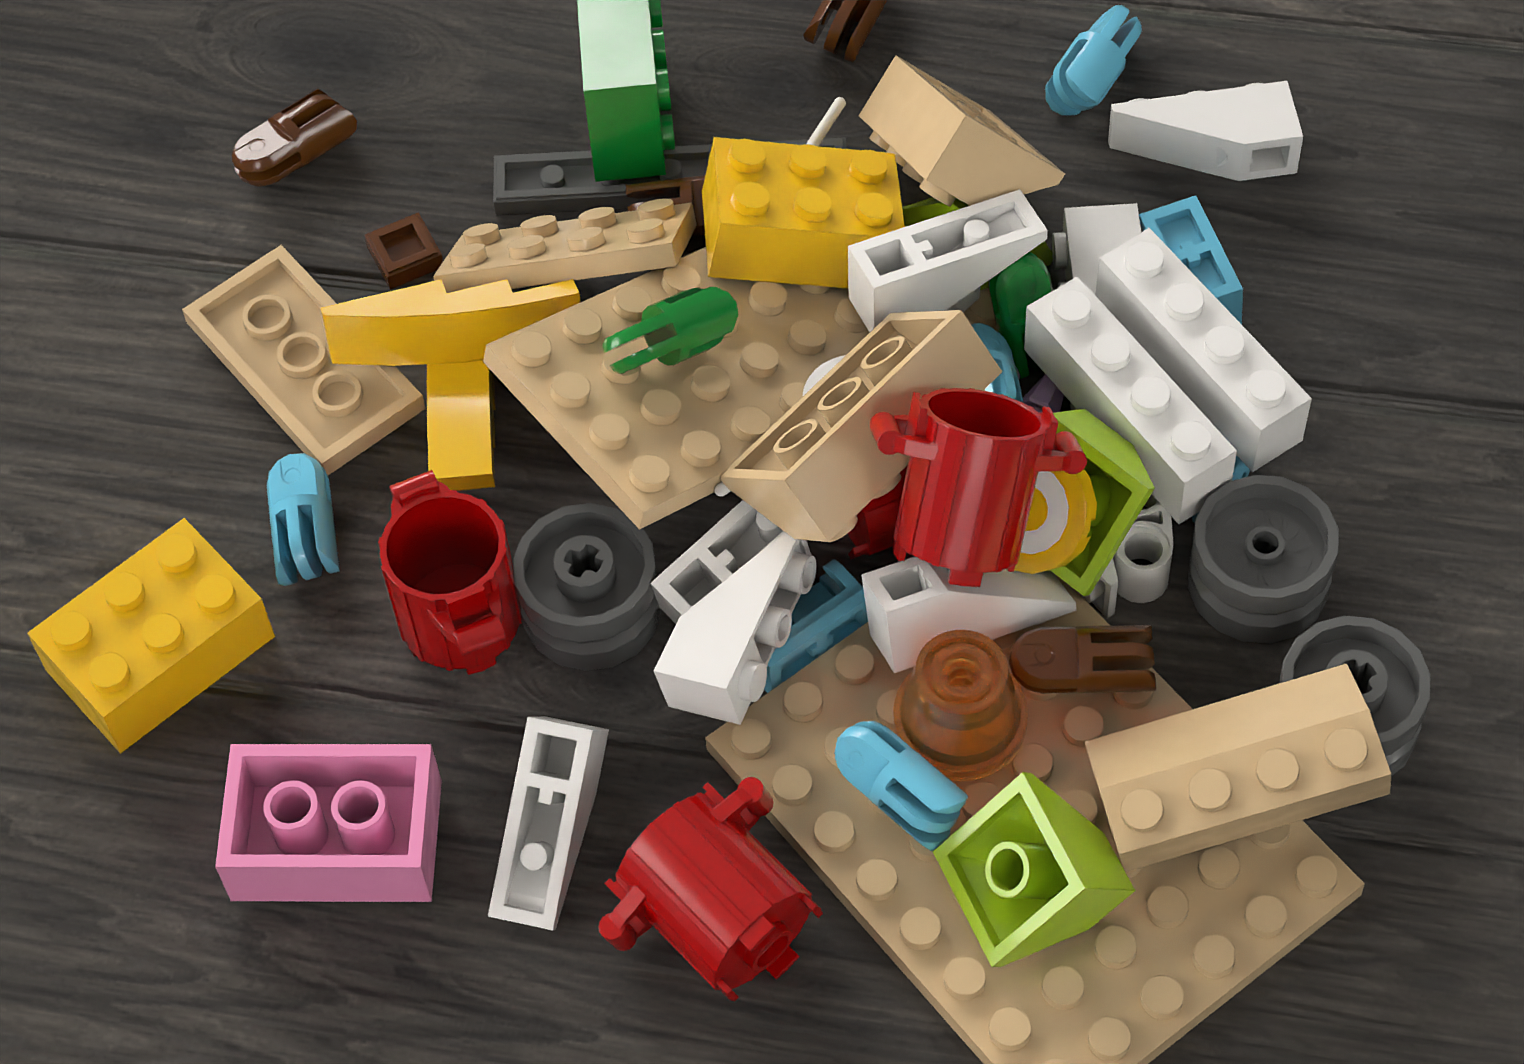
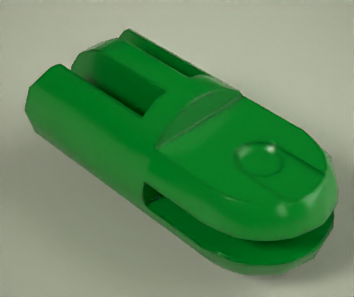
(1010, 295)
(677, 328)

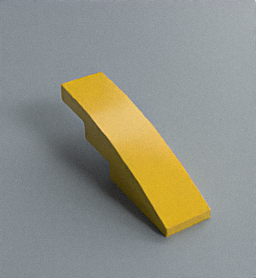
(436, 326)
(461, 424)

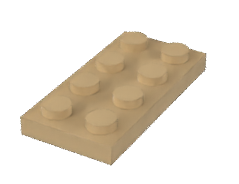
(573, 249)
(275, 343)

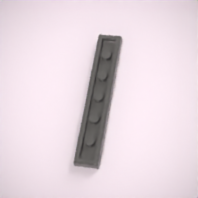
(568, 182)

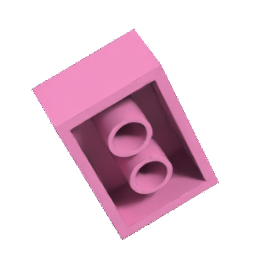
(329, 822)

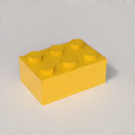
(794, 209)
(152, 634)

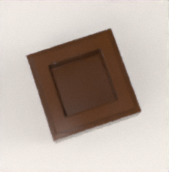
(404, 250)

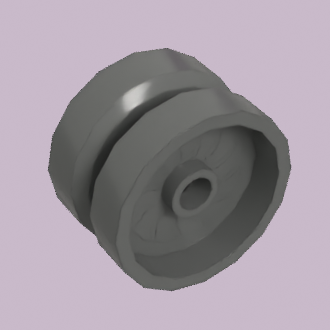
(1262, 558)
(587, 586)
(1385, 669)

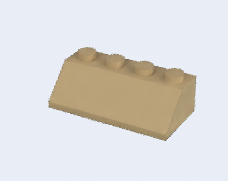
(951, 140)
(821, 457)
(1239, 767)

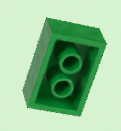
(625, 87)

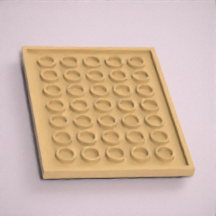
(1102, 997)

